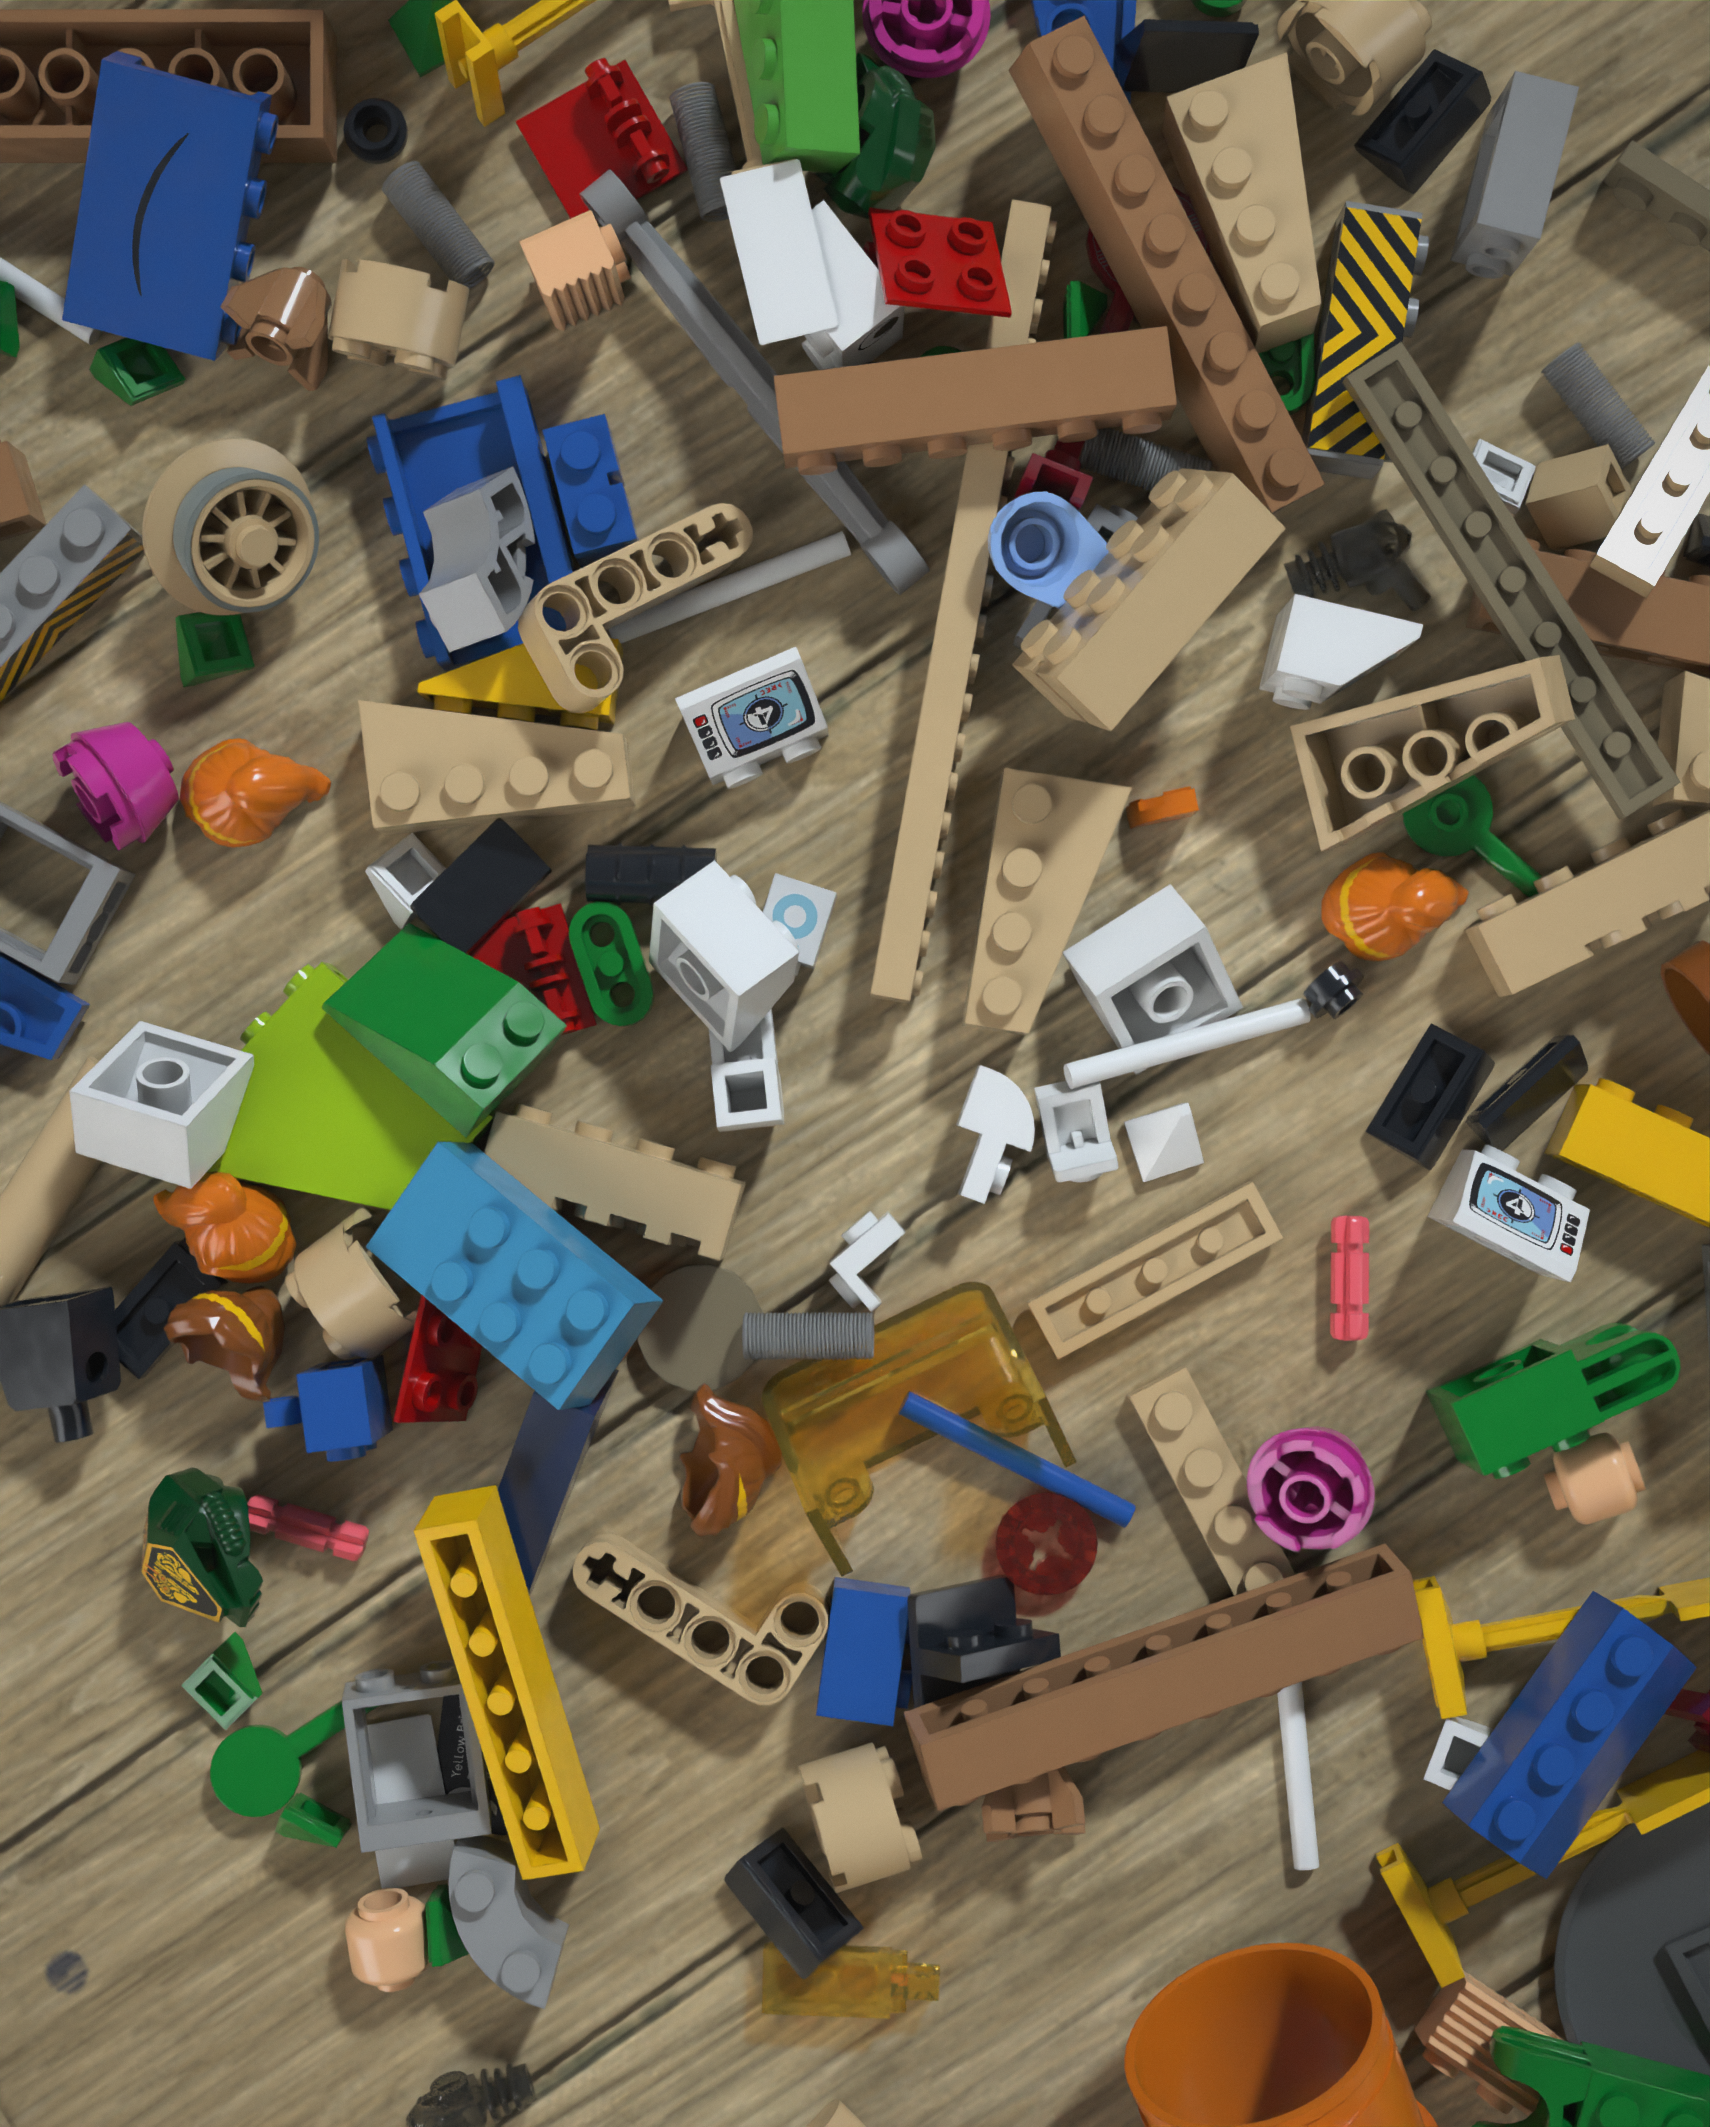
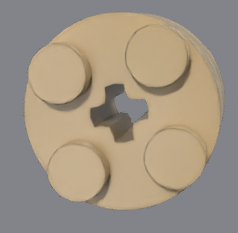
(1354, 47)
(397, 315)
(353, 1291)
(856, 1816)

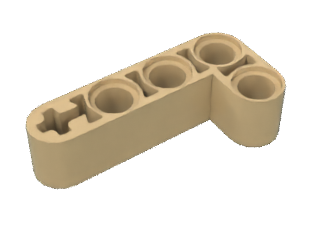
(639, 590)
(694, 1606)

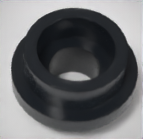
(370, 113)
(1334, 991)

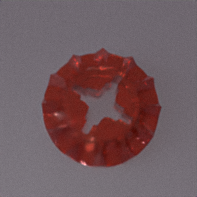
(1053, 1572)

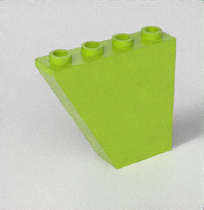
(326, 1109)

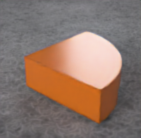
(1171, 806)

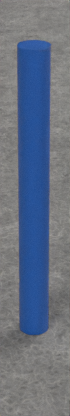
(1016, 1459)

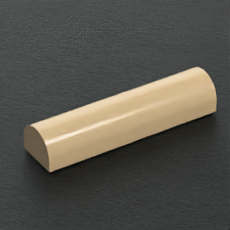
(41, 1194)

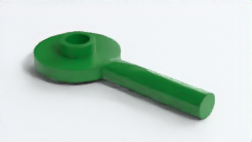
(1461, 822)
(261, 1766)

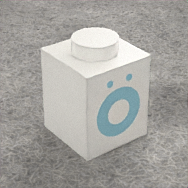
(803, 911)

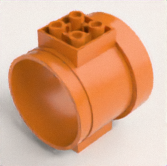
(1270, 2044)

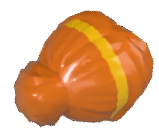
(245, 791)
(1388, 905)
(231, 1227)

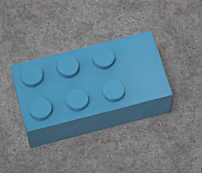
(514, 1274)

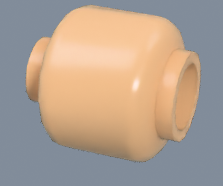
(1595, 1479)
(388, 1939)

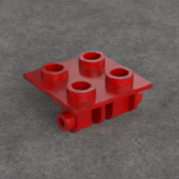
(600, 129)
(938, 262)
(539, 956)
(439, 1370)

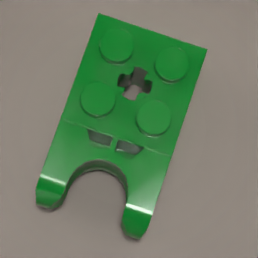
(1550, 1395)
(1597, 2084)

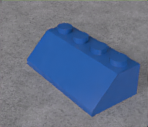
(1569, 1734)

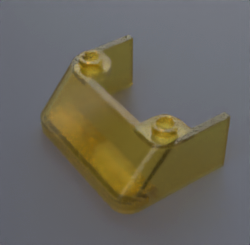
(844, 1413)

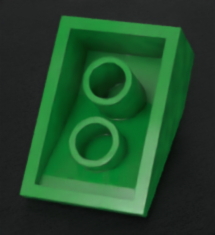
(446, 1024)

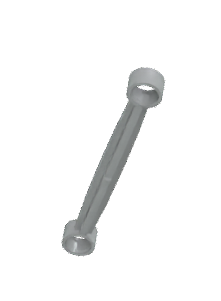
(747, 372)

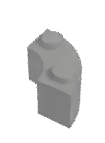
(479, 559)
(501, 1920)

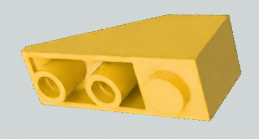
(514, 689)

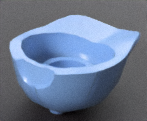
(1043, 546)

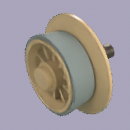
(230, 528)

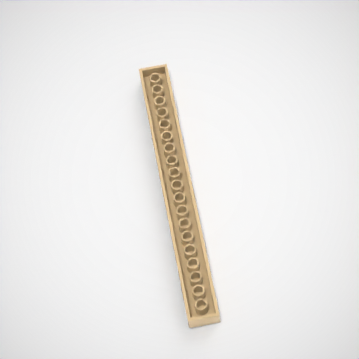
(956, 632)

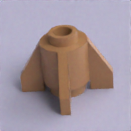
(283, 322)
(1034, 1808)

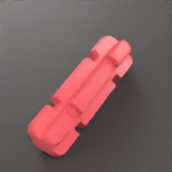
(1349, 1278)
(307, 1527)

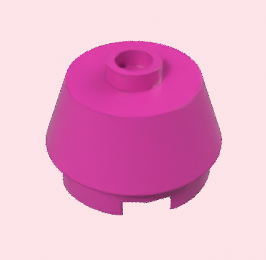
(926, 35)
(119, 781)
(1310, 1488)

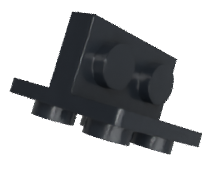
(970, 1638)

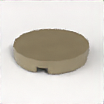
(698, 1327)

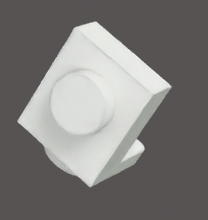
(1075, 1131)
(866, 1242)

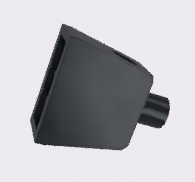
(59, 1356)

